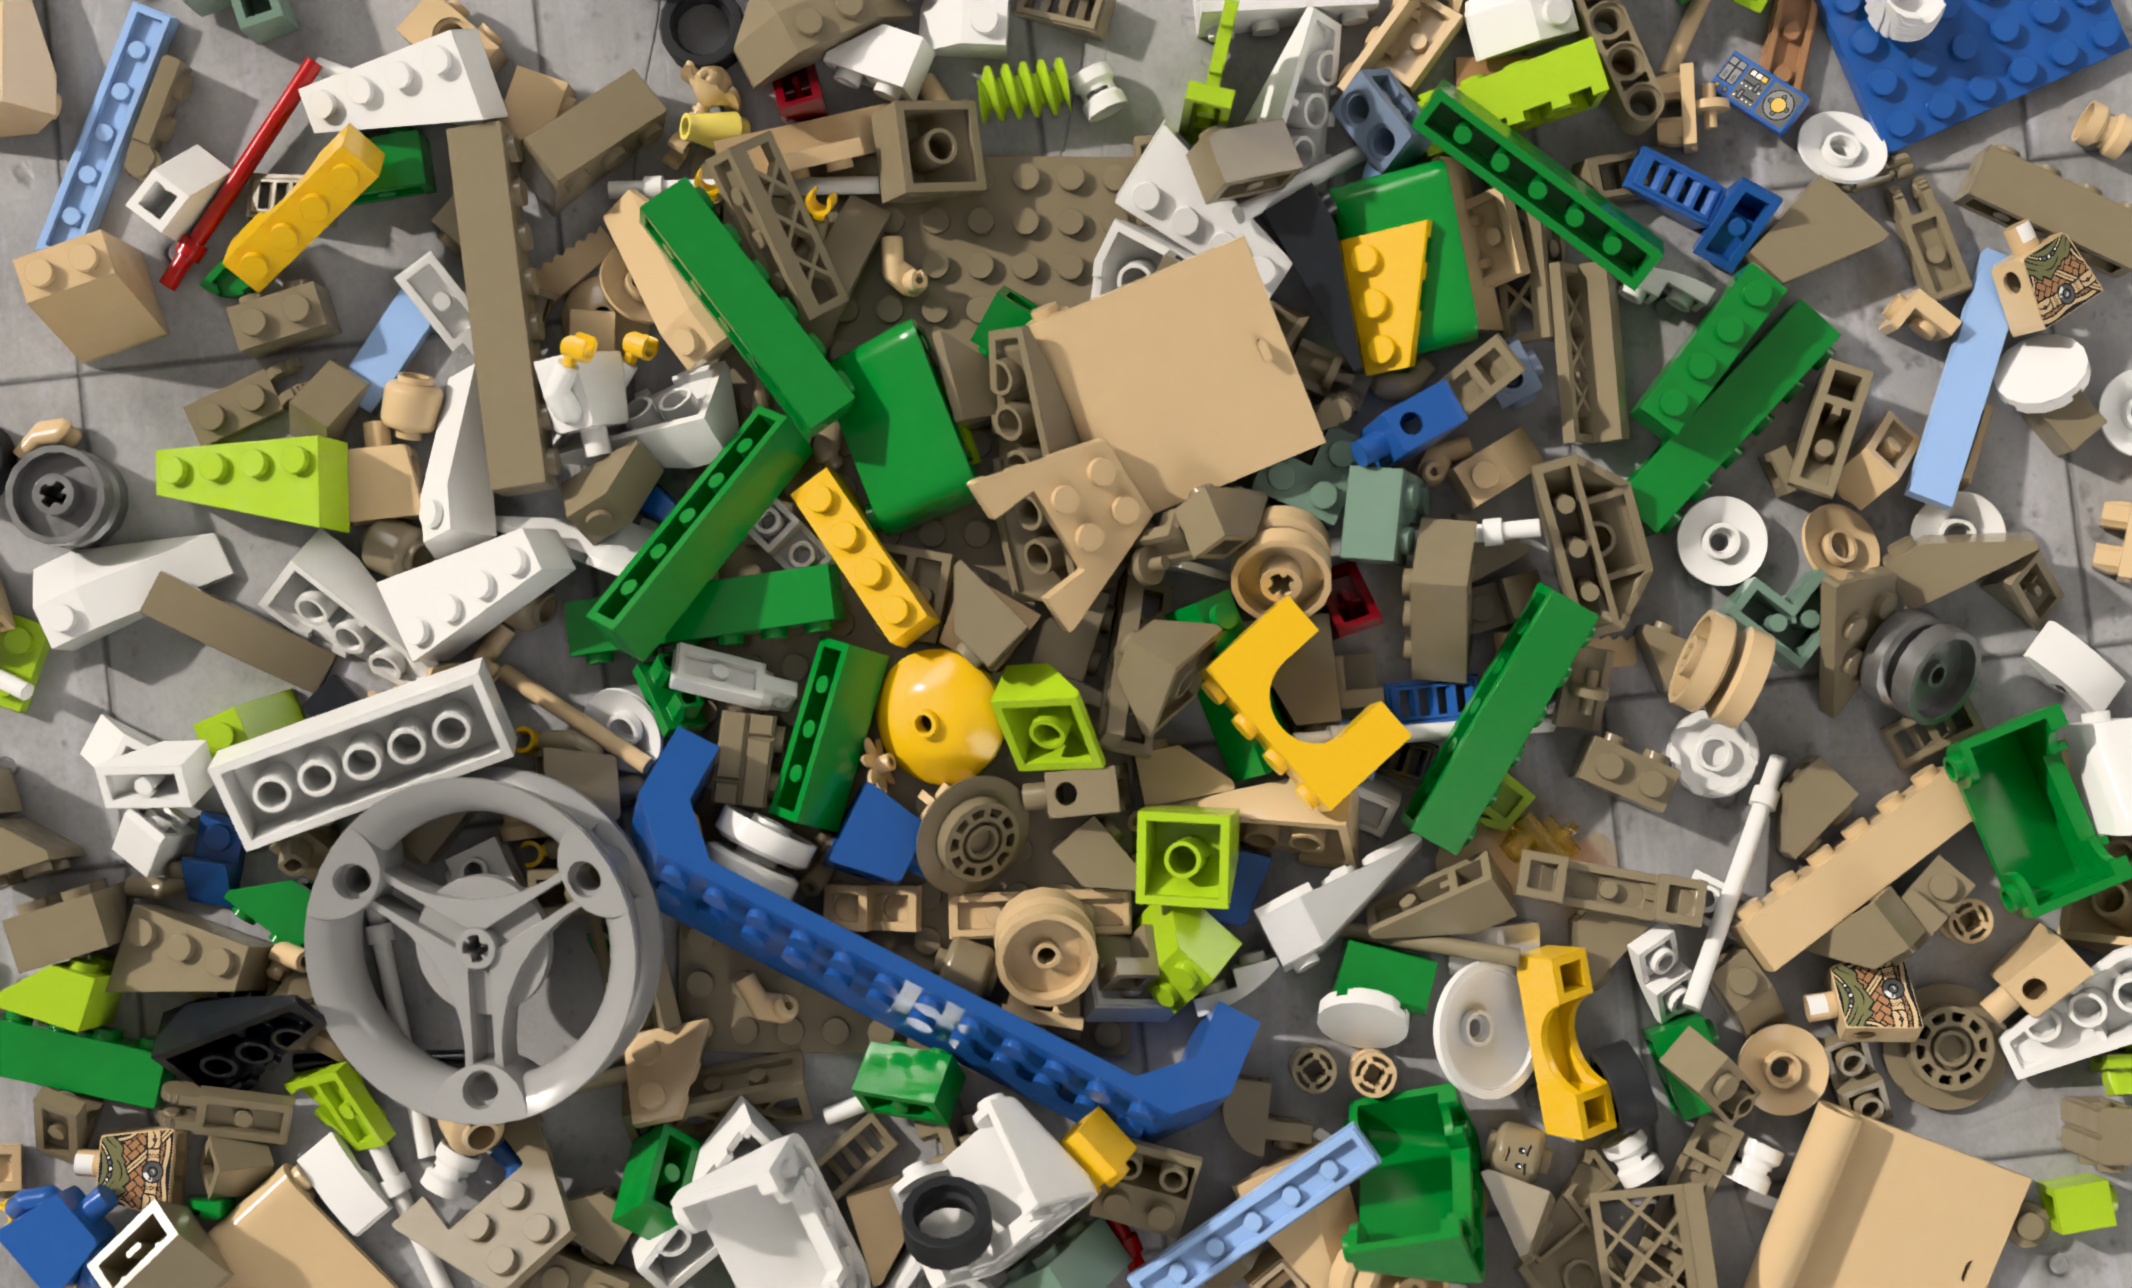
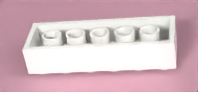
(362, 754)

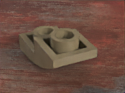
(1854, 1078)

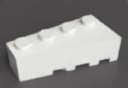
(1267, 16)
(418, 85)
(1169, 199)
(471, 592)
(677, 1254)

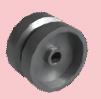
(66, 497)
(1920, 666)

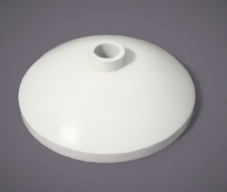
(1483, 1031)

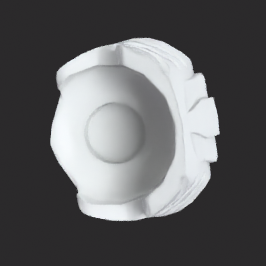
(1904, 18)

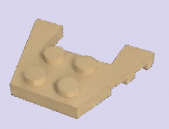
(1088, 507)

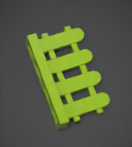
(1207, 102)

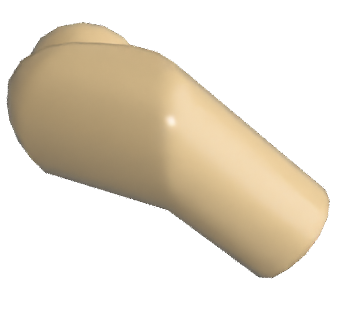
(493, 646)

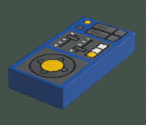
(1759, 94)

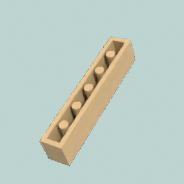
(1851, 870)

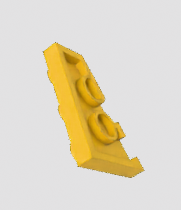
(1385, 291)

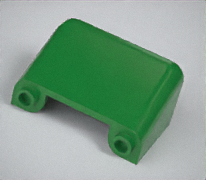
(1407, 198)
(904, 432)
(2032, 814)
(1426, 1195)

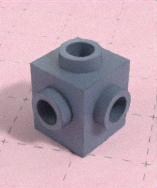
(1522, 388)

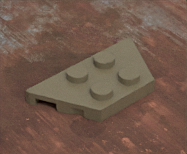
(1848, 620)

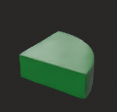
(225, 283)
(210, 1209)

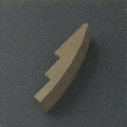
(238, 632)

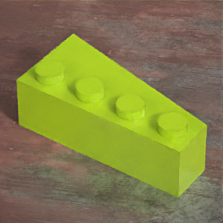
(1537, 89)
(274, 478)

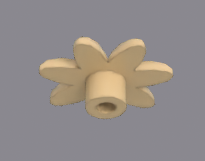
(880, 764)

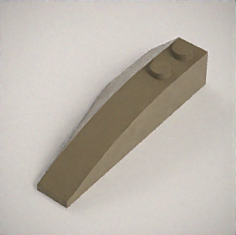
(1029, 424)

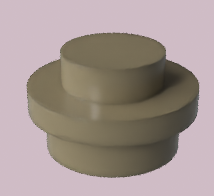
(2030, 1226)

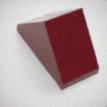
(800, 96)
(1350, 602)

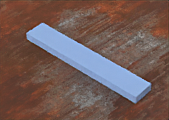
(109, 126)
(1961, 391)
(1260, 1213)

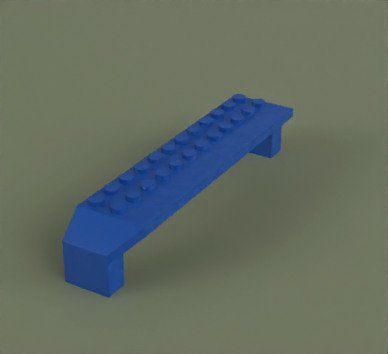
(905, 994)

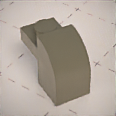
(1936, 896)
(1250, 1123)

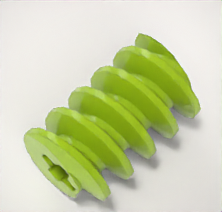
(1023, 90)

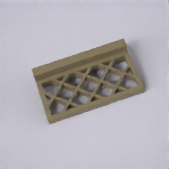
(1692, 1229)

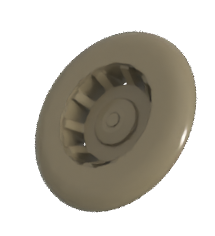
(982, 841)
(1949, 1050)

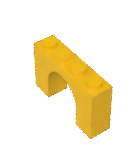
(1243, 680)

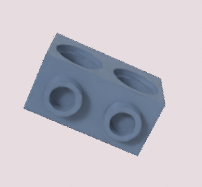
(1379, 119)

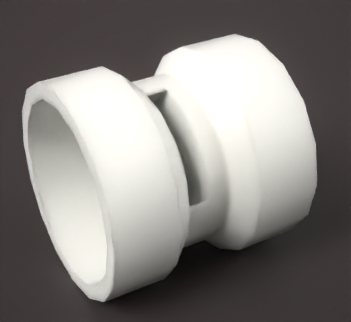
(1098, 91)
(1632, 1157)
(1754, 1164)
(449, 1173)

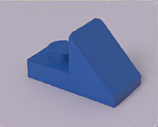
(1736, 224)
(216, 861)

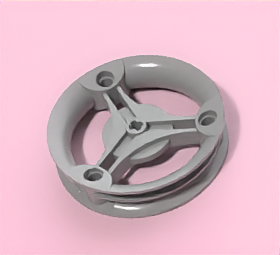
(481, 946)

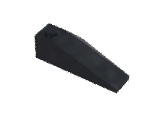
(1314, 246)
(233, 1038)

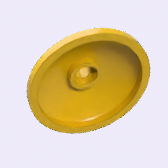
(956, 701)

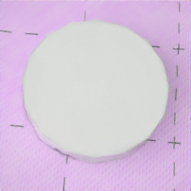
(2042, 373)
(1712, 757)
(1363, 1018)

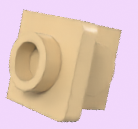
(1926, 316)

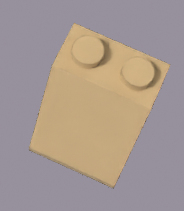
(93, 294)

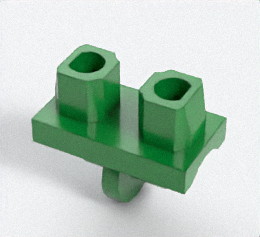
(670, 706)

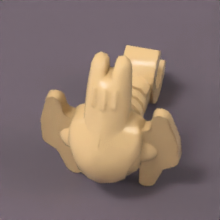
(712, 89)

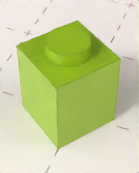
(2078, 1202)

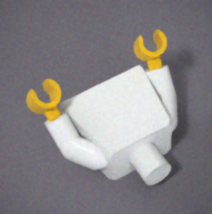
(589, 386)

